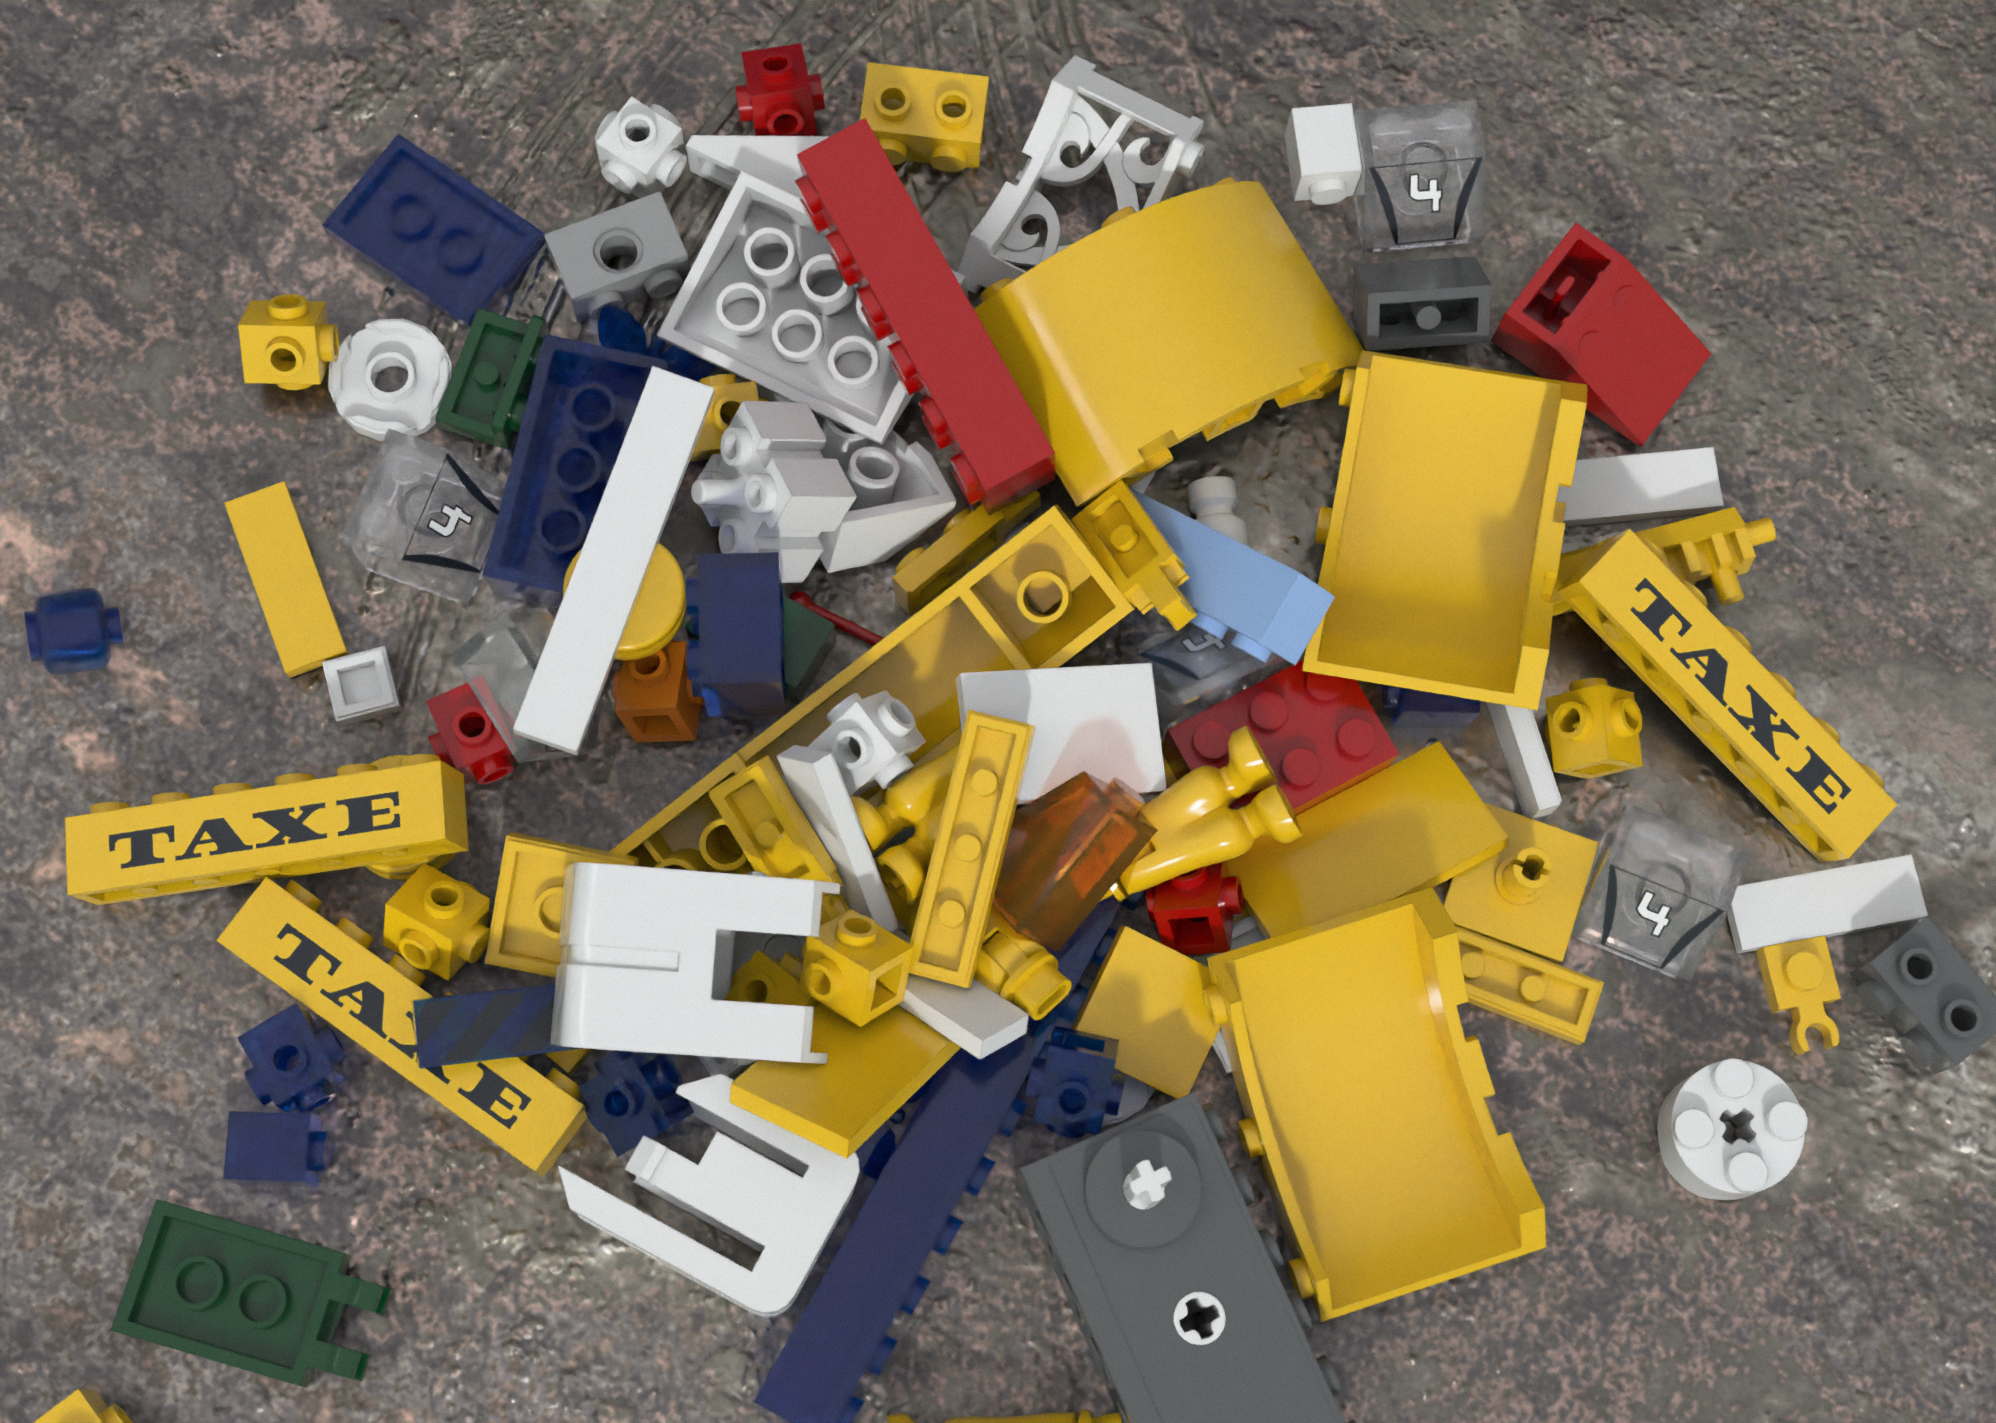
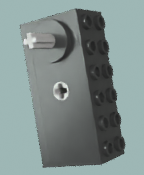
(1161, 1228)

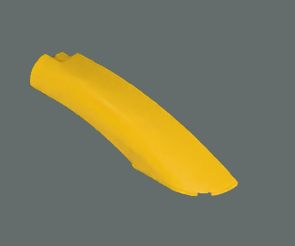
(1014, 611)

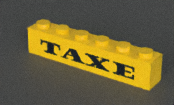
(1728, 696)
(266, 831)
(372, 1005)

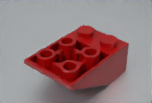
(1605, 327)

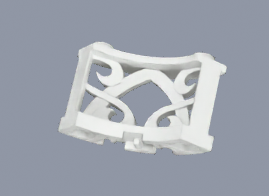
(1067, 121)

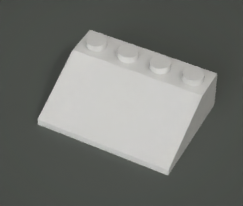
(782, 316)

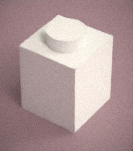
(1322, 153)

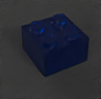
(741, 632)

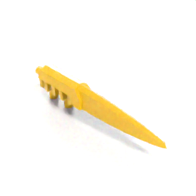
(1693, 549)

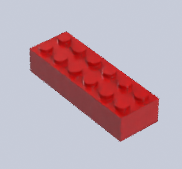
(926, 315)

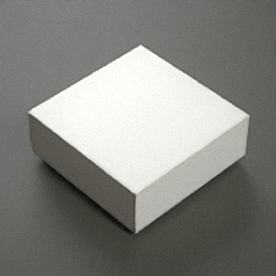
(362, 686)

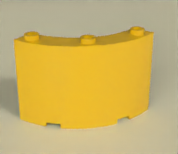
(1166, 332)
(1446, 528)
(1371, 1105)

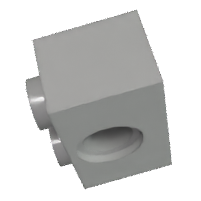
(633, 229)

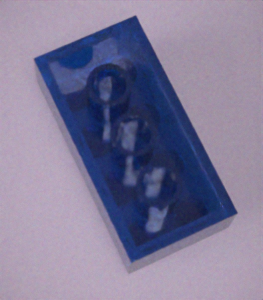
(562, 463)

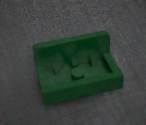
(493, 378)

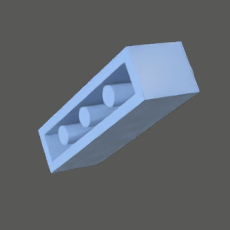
(1241, 588)

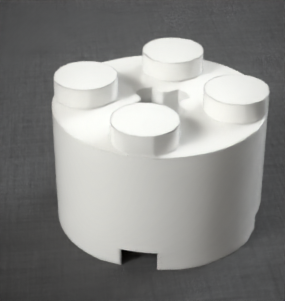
(1767, 1122)

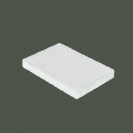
(1083, 719)

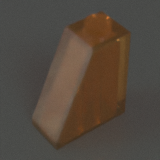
(1068, 855)

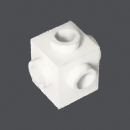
(641, 148)
(870, 740)

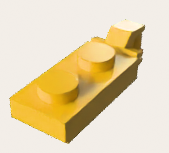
(964, 544)
(1136, 554)
(776, 831)

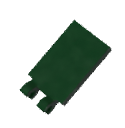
(243, 1296)

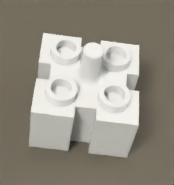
(774, 486)

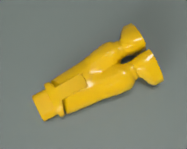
(908, 802)
(1200, 827)
(1007, 962)

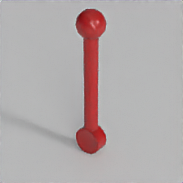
(840, 623)

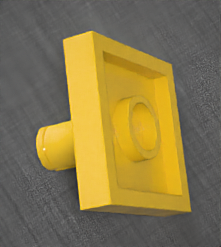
(1527, 890)

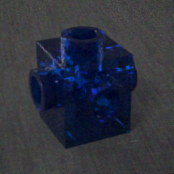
(278, 1045)
(1076, 1083)
(634, 1097)

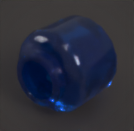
(72, 631)

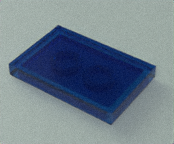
(434, 232)

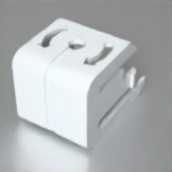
(655, 960)
(736, 1193)

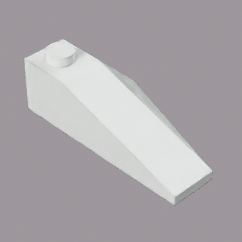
(895, 489)

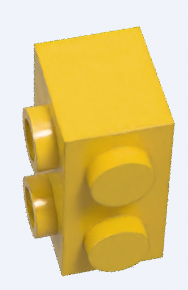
(926, 115)

